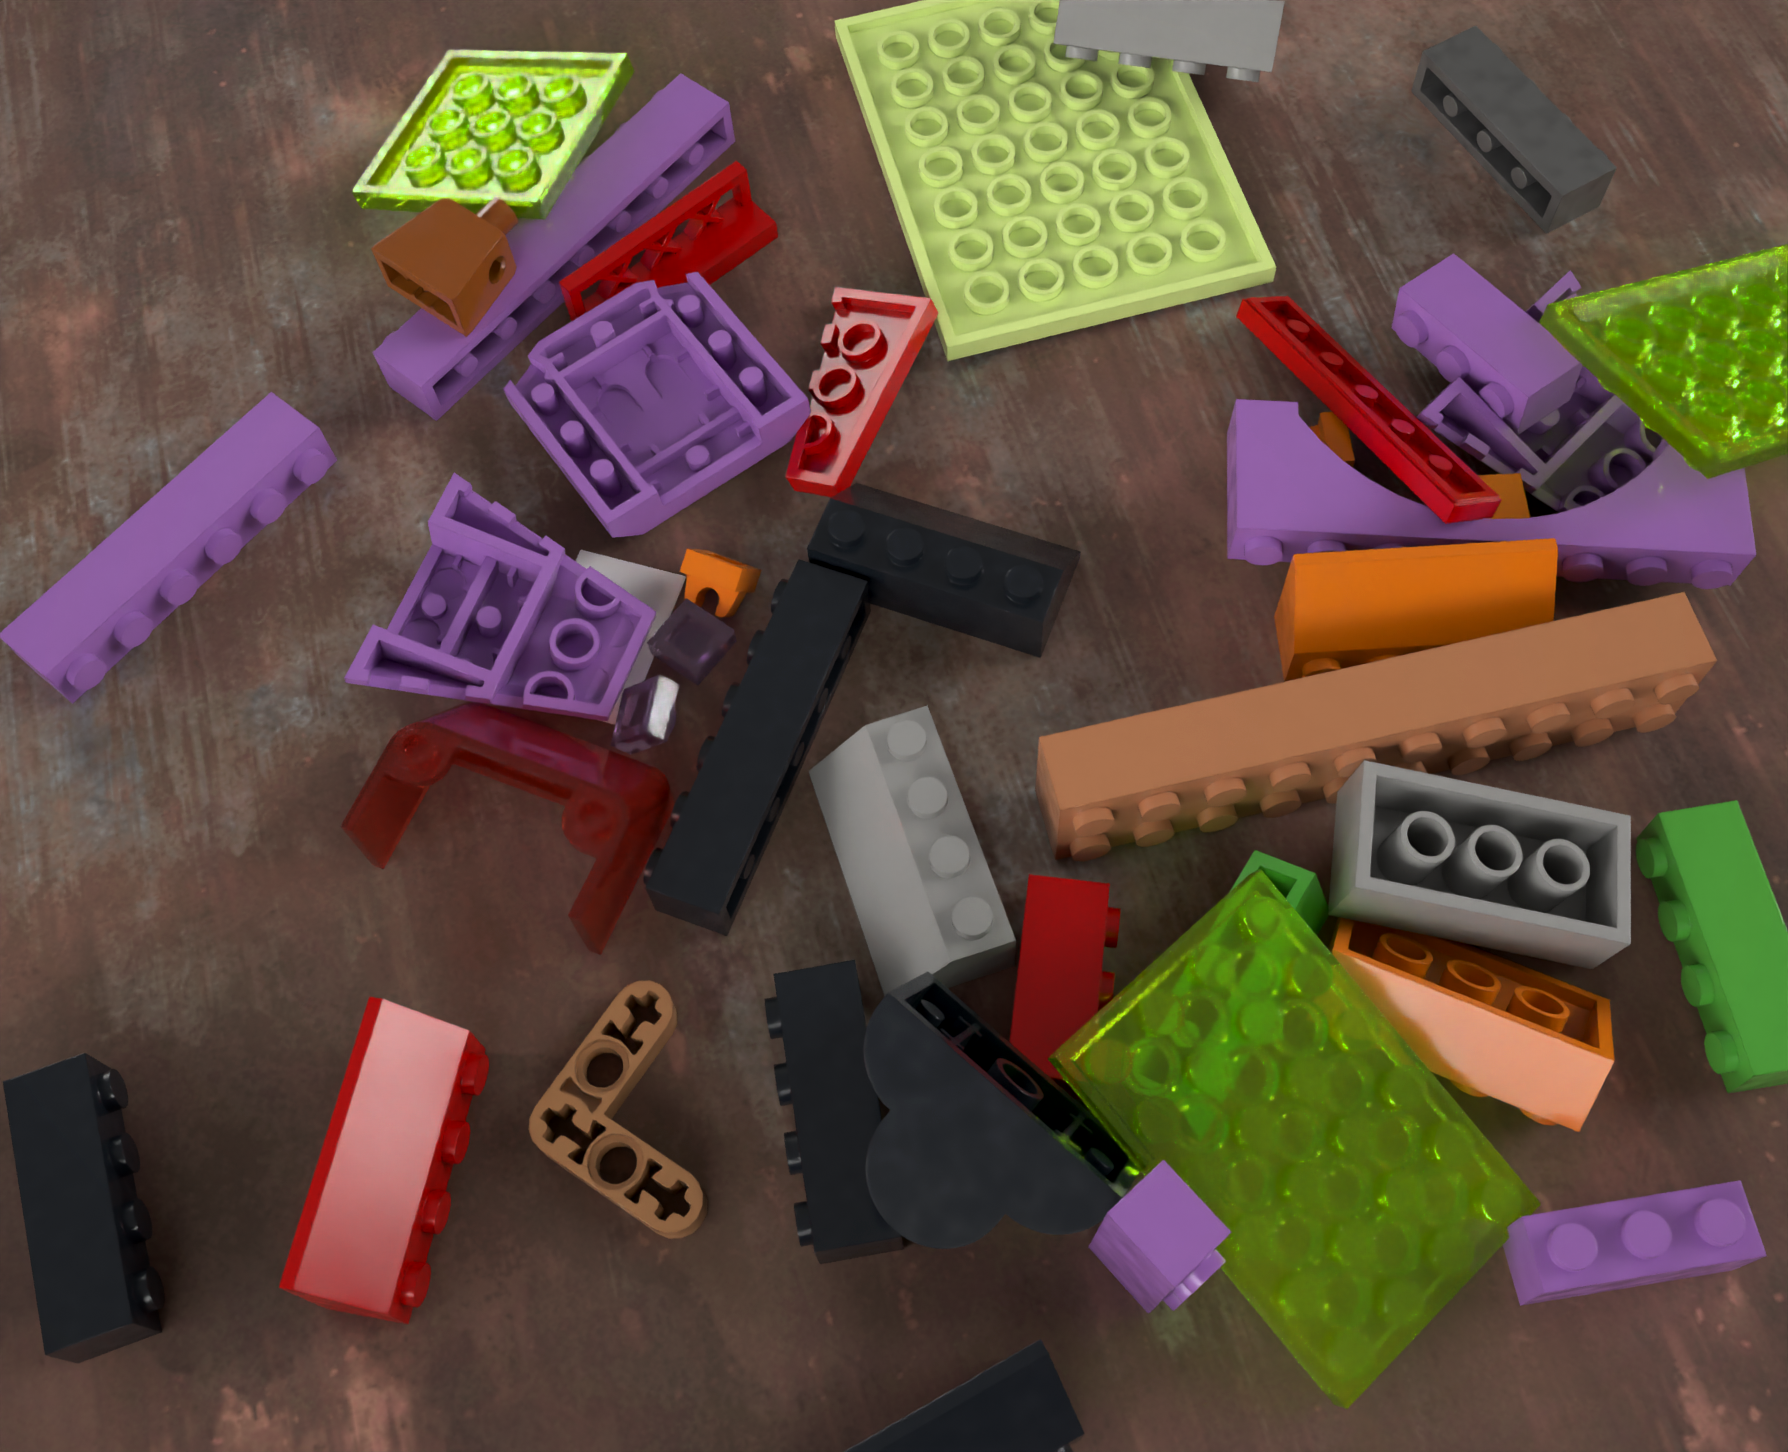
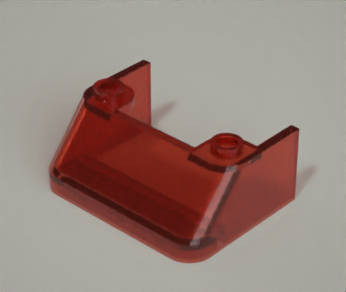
(609, 799)

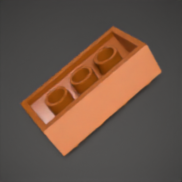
(1407, 600)
(1485, 1019)

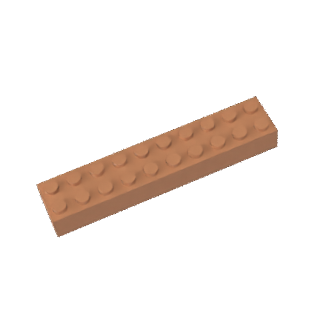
(1411, 711)

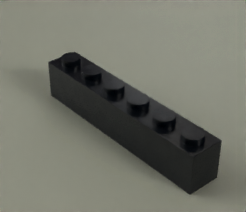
(758, 748)

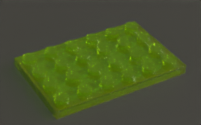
(1694, 355)
(1303, 1129)

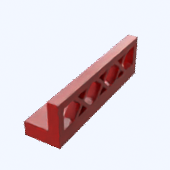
(709, 245)

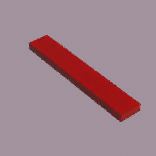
(1369, 410)

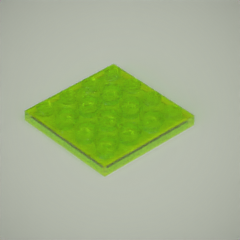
(495, 129)

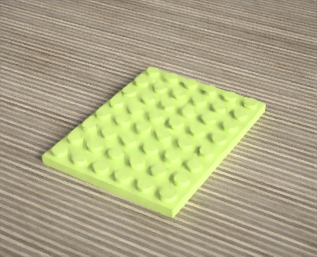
(1041, 179)

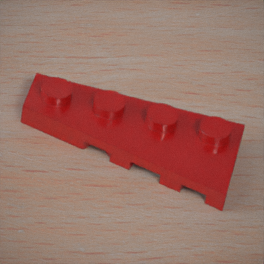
(859, 377)

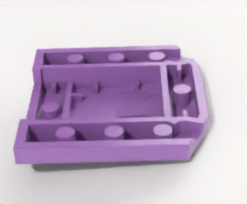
(655, 402)

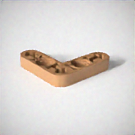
(598, 1105)

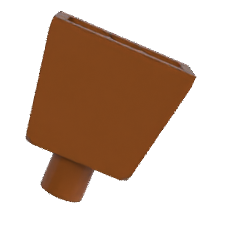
(451, 260)

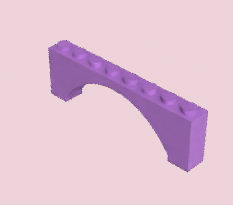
(1302, 498)

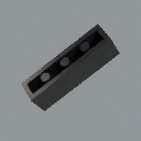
(833, 1109)
(82, 1209)

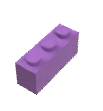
(1485, 341)
(1160, 1240)
(1632, 1242)

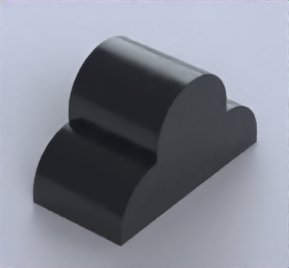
(977, 1129)

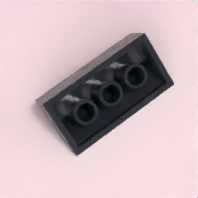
(946, 566)
(1003, 1409)

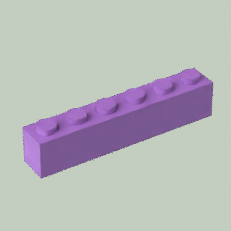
(169, 547)

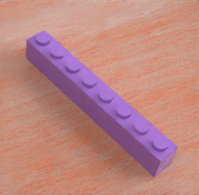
(604, 200)

